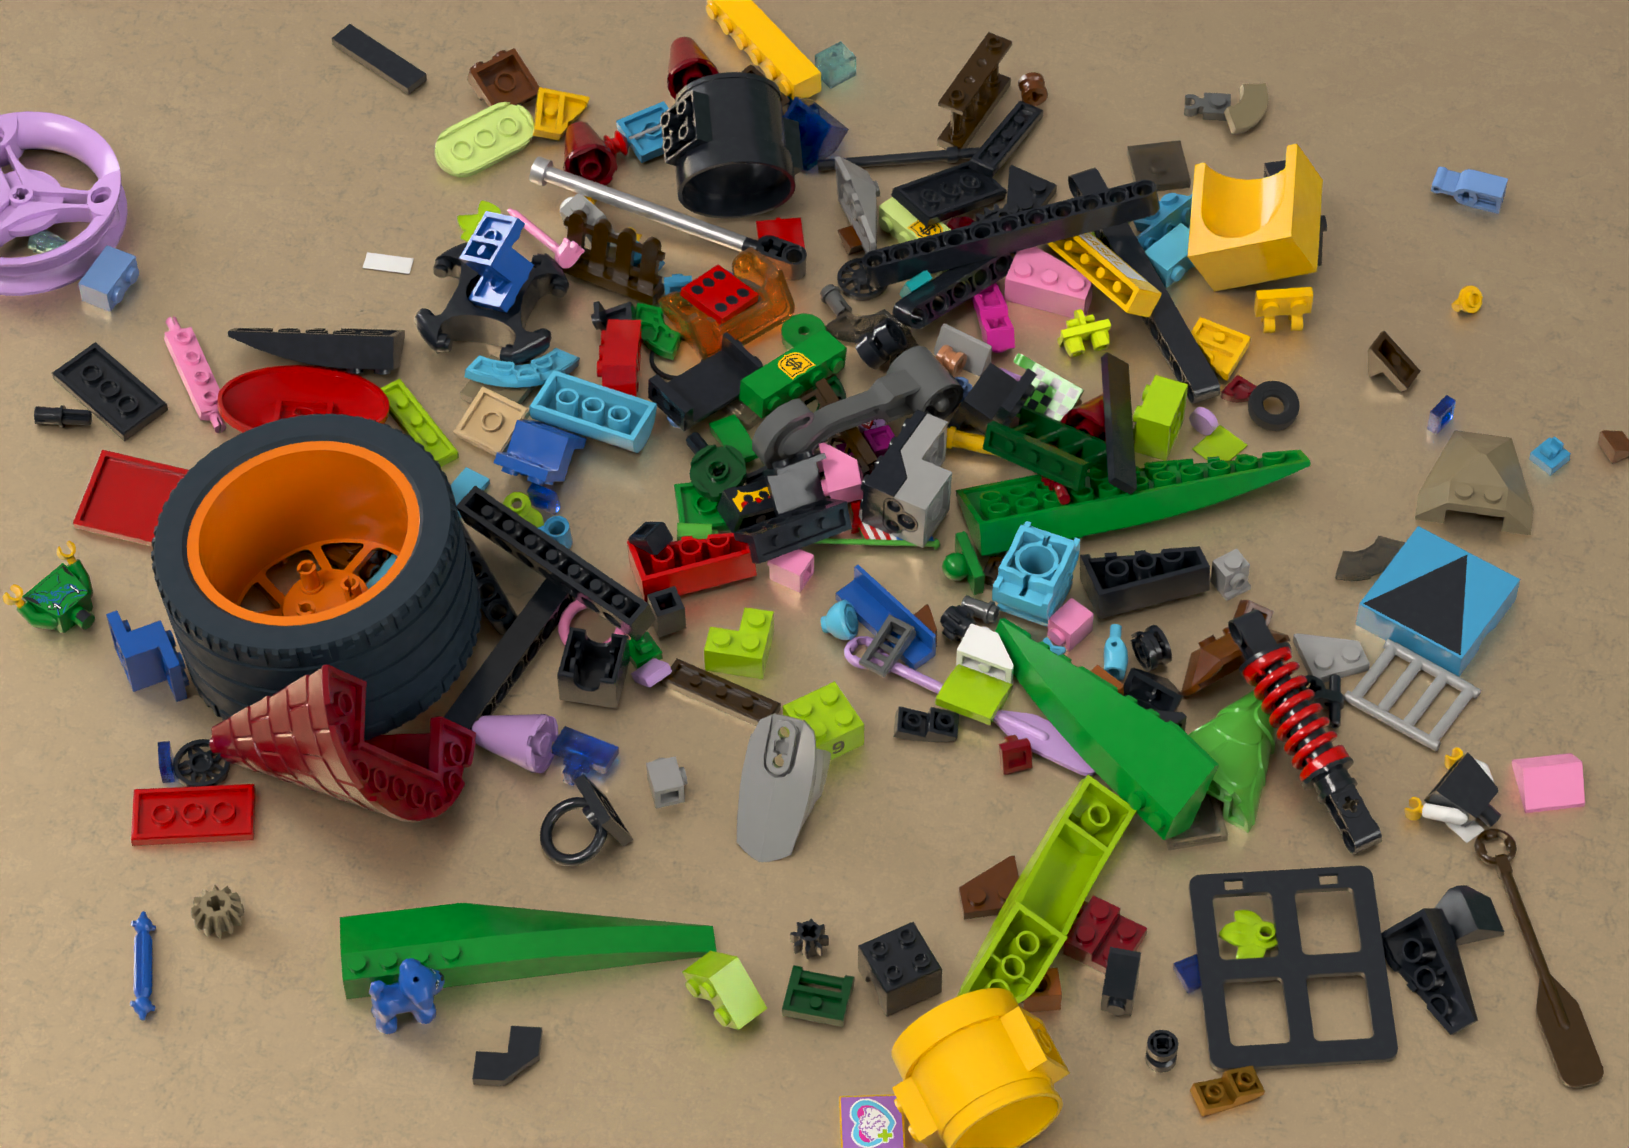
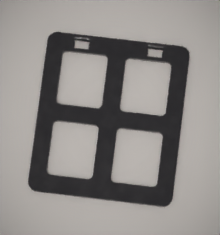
(1292, 969)

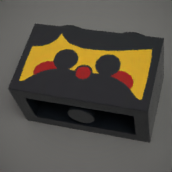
(746, 505)

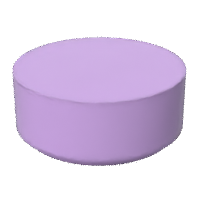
(1203, 421)

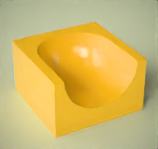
(1256, 227)

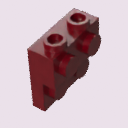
(1098, 930)

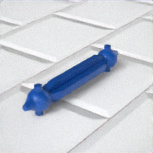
(142, 966)

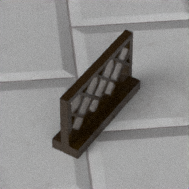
(852, 437)

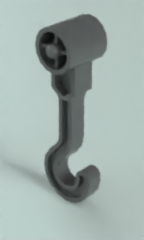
(910, 384)

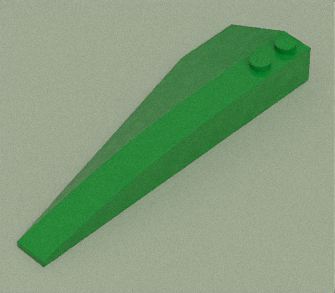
(1129, 747)

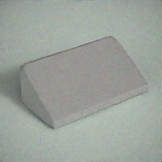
(977, 351)

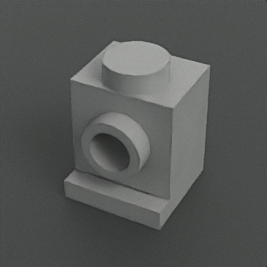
(1230, 574)

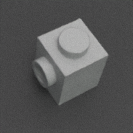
(666, 781)

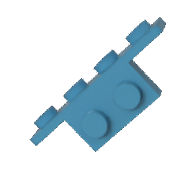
(1173, 211)

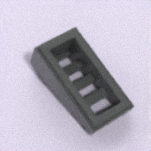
(890, 625)

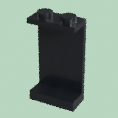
(705, 386)

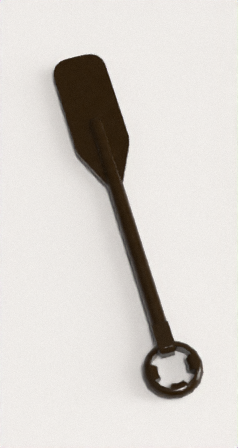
(1555, 1007)

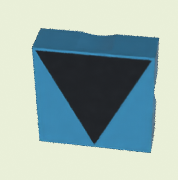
(1437, 601)

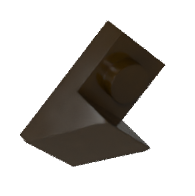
(1390, 359)

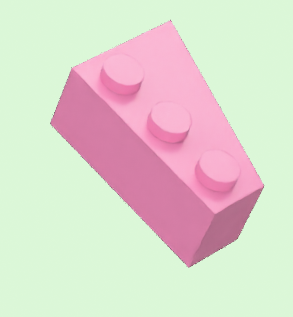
(1047, 284)

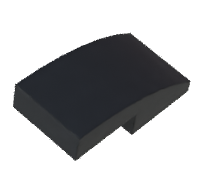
(934, 726)

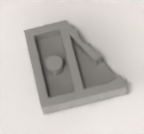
(1330, 656)

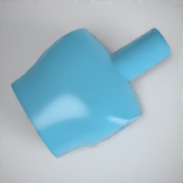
(1115, 653)

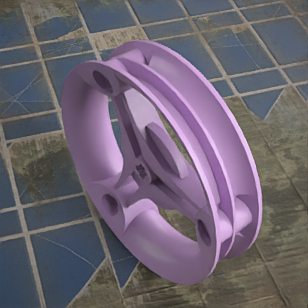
(36, 201)

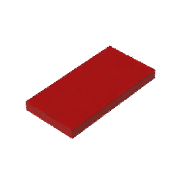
(193, 814)

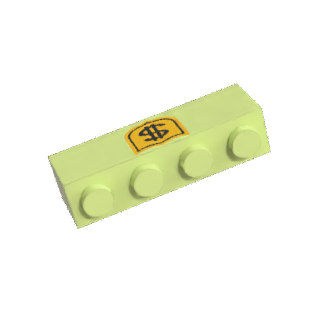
(905, 226)

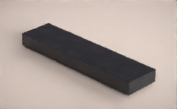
(379, 59)
(1005, 138)

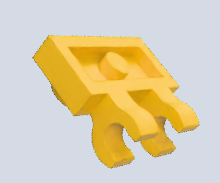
(1288, 302)

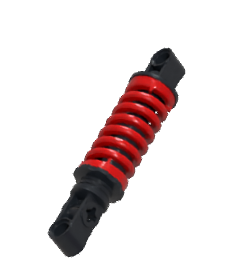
(1297, 723)

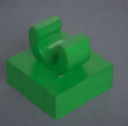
(643, 650)

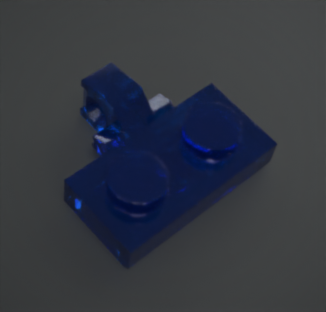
(582, 754)

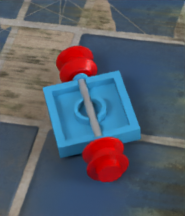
(639, 132)

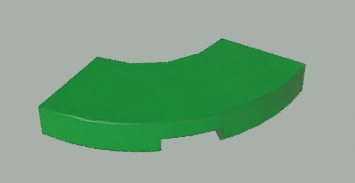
(656, 333)

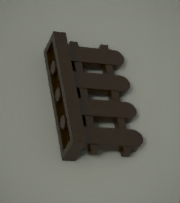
(617, 273)

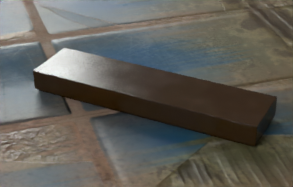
(719, 693)

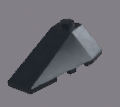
(1430, 962)

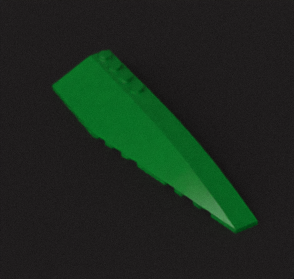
(1163, 491)

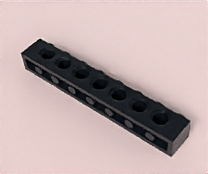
(556, 563)

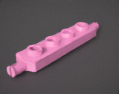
(194, 372)

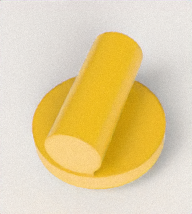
(1468, 300)

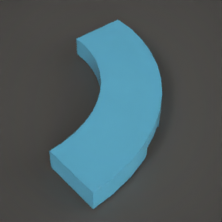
(527, 375)

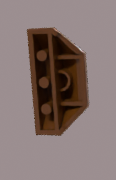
(1215, 660)

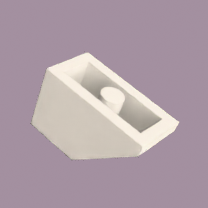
(985, 652)

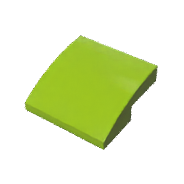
(973, 694)

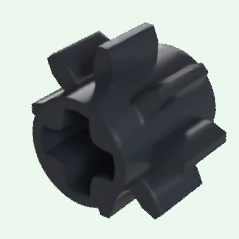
(957, 621)
(809, 938)

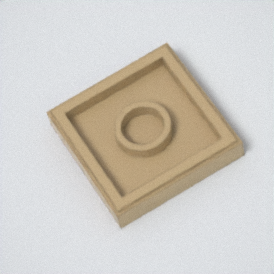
(490, 421)

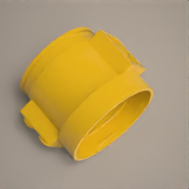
(978, 1073)

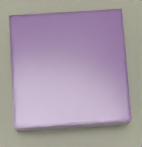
(651, 672)

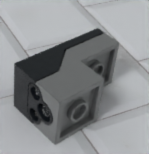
(908, 486)

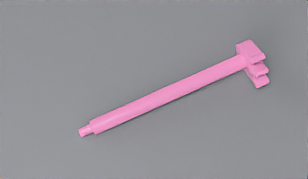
(565, 254)

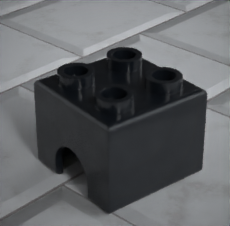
(593, 670)
(900, 968)

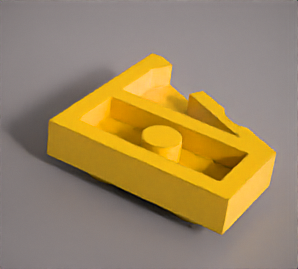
(556, 112)
(1220, 345)

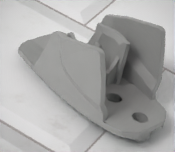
(775, 797)

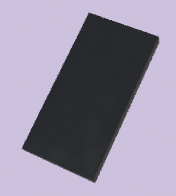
(948, 194)
(110, 391)

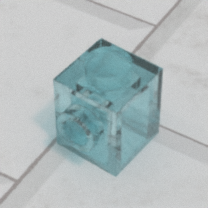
(836, 64)

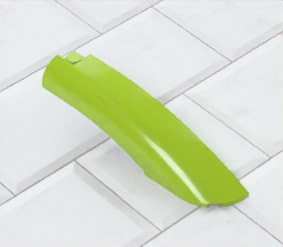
(1050, 892)

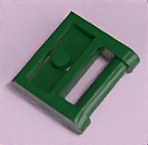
(816, 1003)

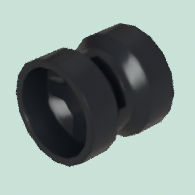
(1165, 1057)

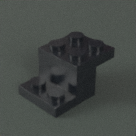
(993, 398)

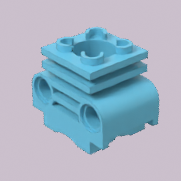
(1035, 574)

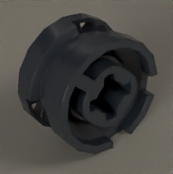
(1151, 648)

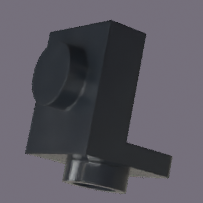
(622, 312)

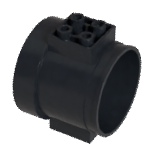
(731, 146)

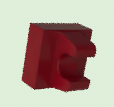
(1015, 754)

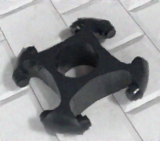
(469, 323)

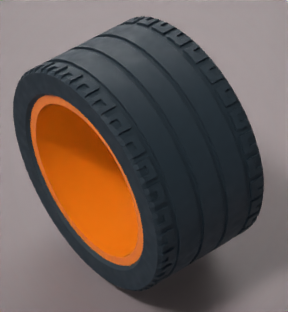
(288, 494)

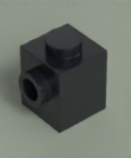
(667, 610)

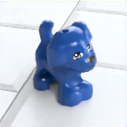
(411, 994)

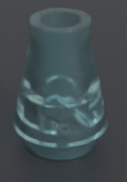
(44, 242)

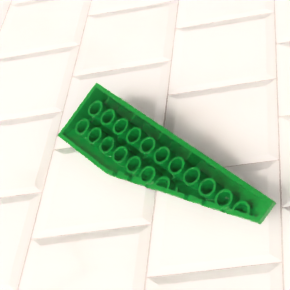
(505, 943)

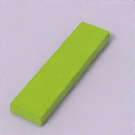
(418, 423)

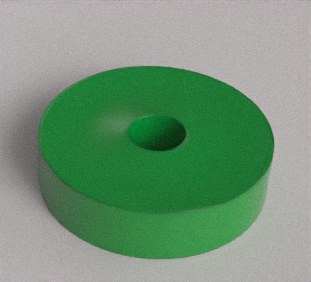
(797, 325)

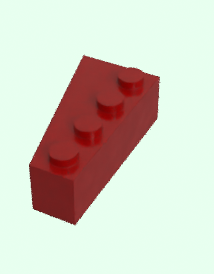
(691, 564)

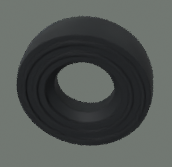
(1271, 421)

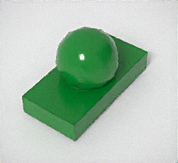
(964, 564)

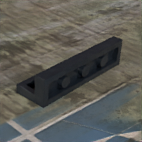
(795, 529)

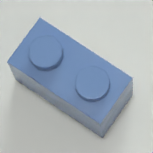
(109, 278)

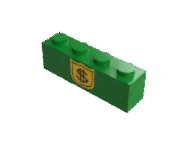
(792, 373)

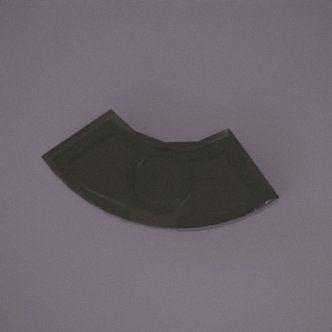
(851, 327)
(1368, 562)

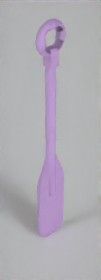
(1042, 735)

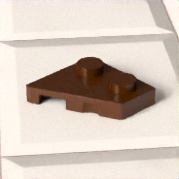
(989, 890)

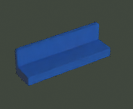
(872, 608)

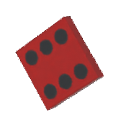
(719, 294)

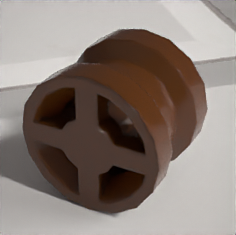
(1033, 88)

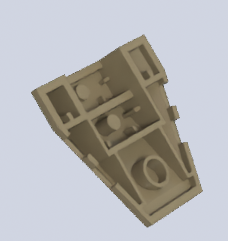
(1477, 477)

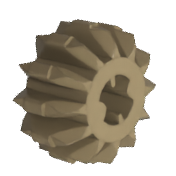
(217, 911)

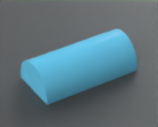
(594, 411)

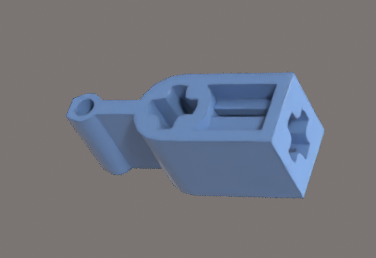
(1471, 188)

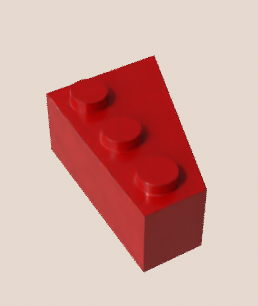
(620, 355)

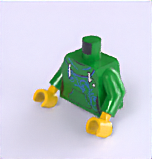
(59, 598)

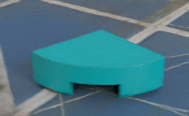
(915, 283)

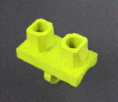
(1083, 329)

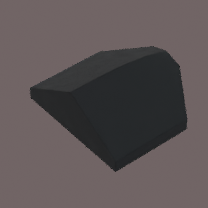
(1470, 915)

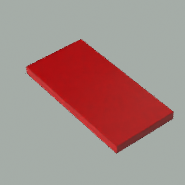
(126, 497)

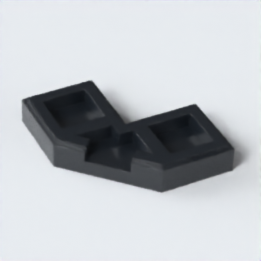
(500, 1068)

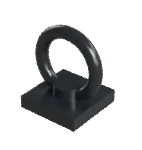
(597, 811)

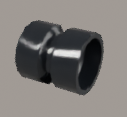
(880, 344)

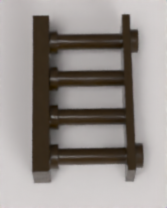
(974, 92)

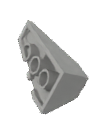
(858, 200)

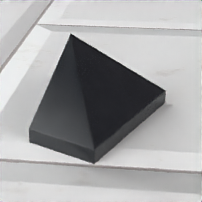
(1152, 691)

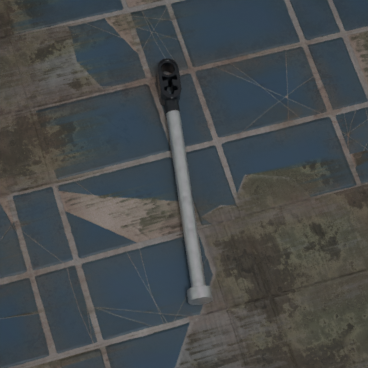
(775, 249)

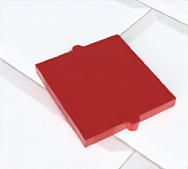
(786, 229)

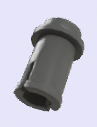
(831, 295)
(983, 610)

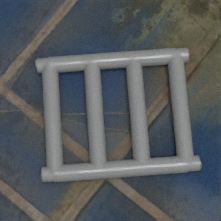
(1416, 664)

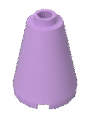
(519, 738)

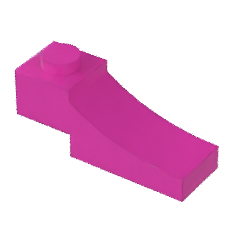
(994, 319)

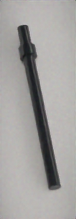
(951, 155)

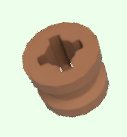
(951, 360)

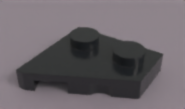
(1028, 190)

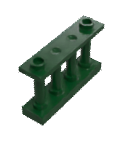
(1030, 448)

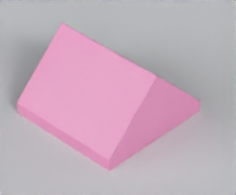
(1550, 782)

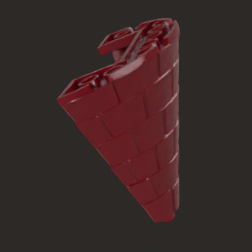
(316, 740)

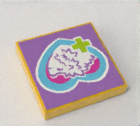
(871, 1122)

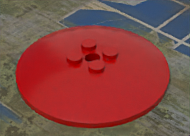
(297, 391)

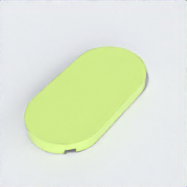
(484, 139)

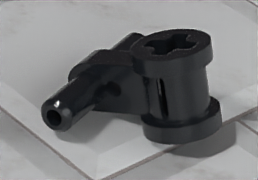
(1330, 699)

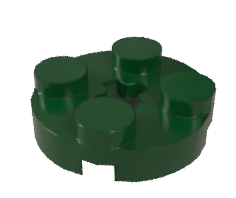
(717, 457)

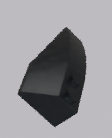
(344, 348)

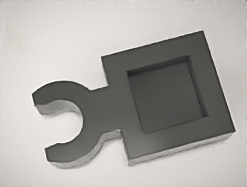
(1211, 106)

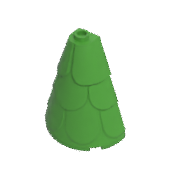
(1242, 746)

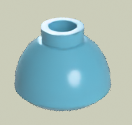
(841, 621)

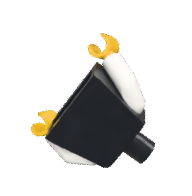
(1460, 794)

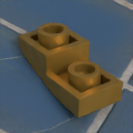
(1227, 1092)

